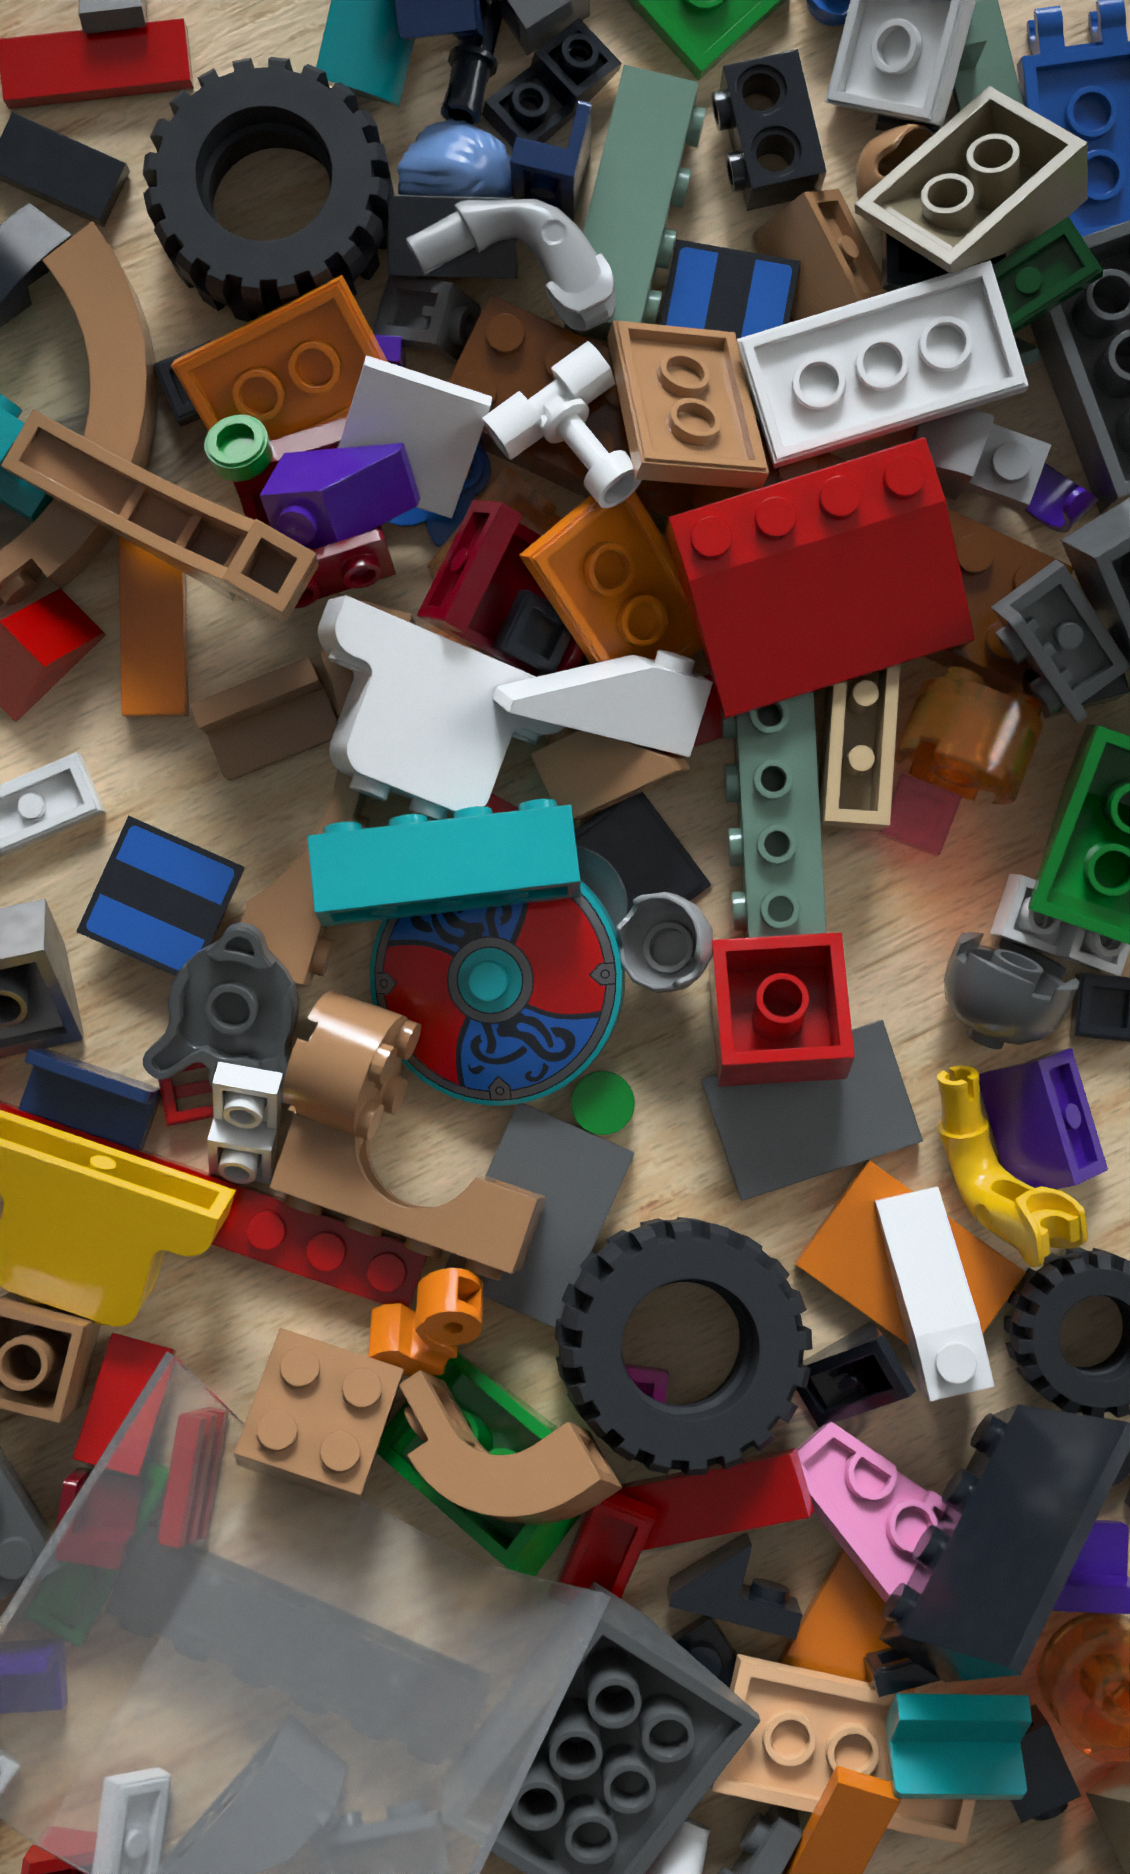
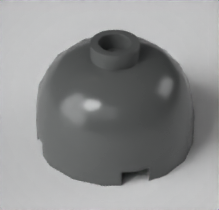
(1005, 991)

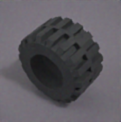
(1037, 1325)

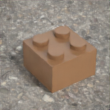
(318, 1416)

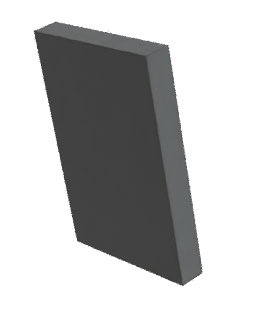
(814, 1127)
(580, 1184)

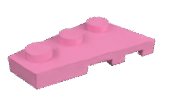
(867, 1505)

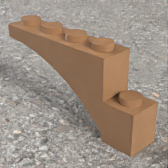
(164, 519)

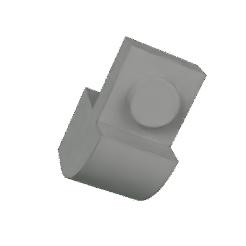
(983, 457)

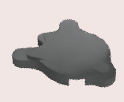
(229, 1008)

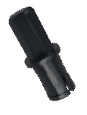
(471, 68)

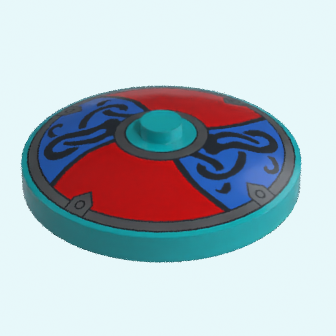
(503, 994)

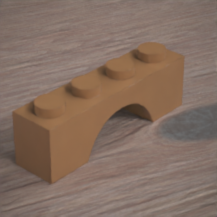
(333, 1170)

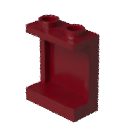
(343, 564)
(482, 581)

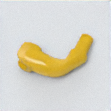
(1007, 1207)

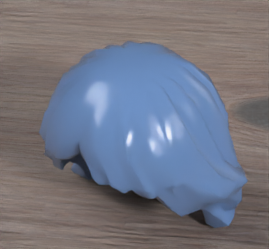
(455, 161)

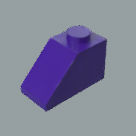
(338, 492)

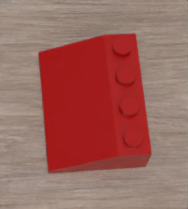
(822, 577)

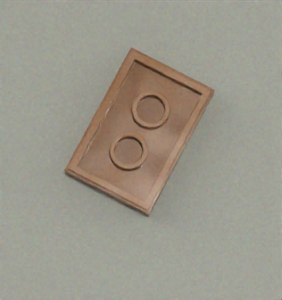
(686, 405)

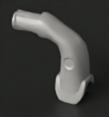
(578, 278)

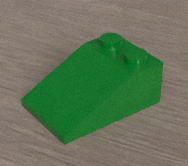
(1088, 848)
(502, 1427)

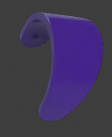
(1059, 501)

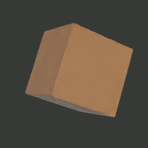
(43, 1358)

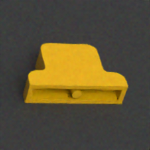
(94, 1222)

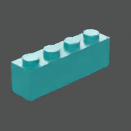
(444, 863)

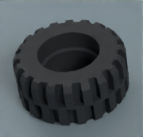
(254, 113)
(749, 1398)

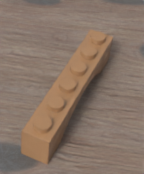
(287, 906)

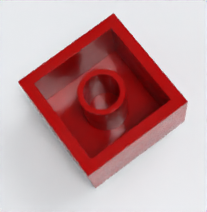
(780, 1009)

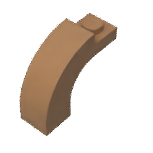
(535, 1486)

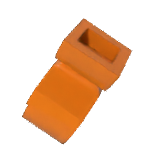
(425, 1339)

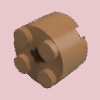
(350, 1065)

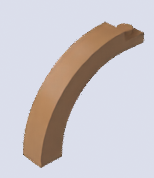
(118, 416)

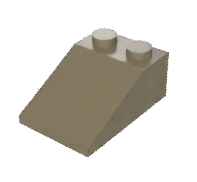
(981, 184)

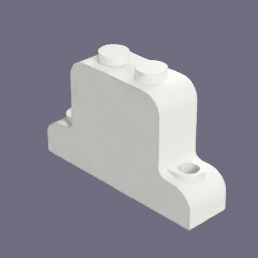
(419, 711)

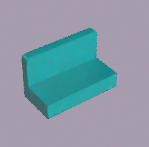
(957, 1746)

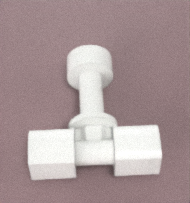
(560, 416)

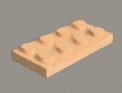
(810, 1728)

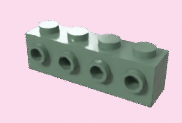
(639, 185)
(777, 820)

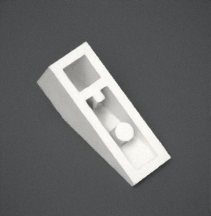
(620, 698)
(933, 1295)

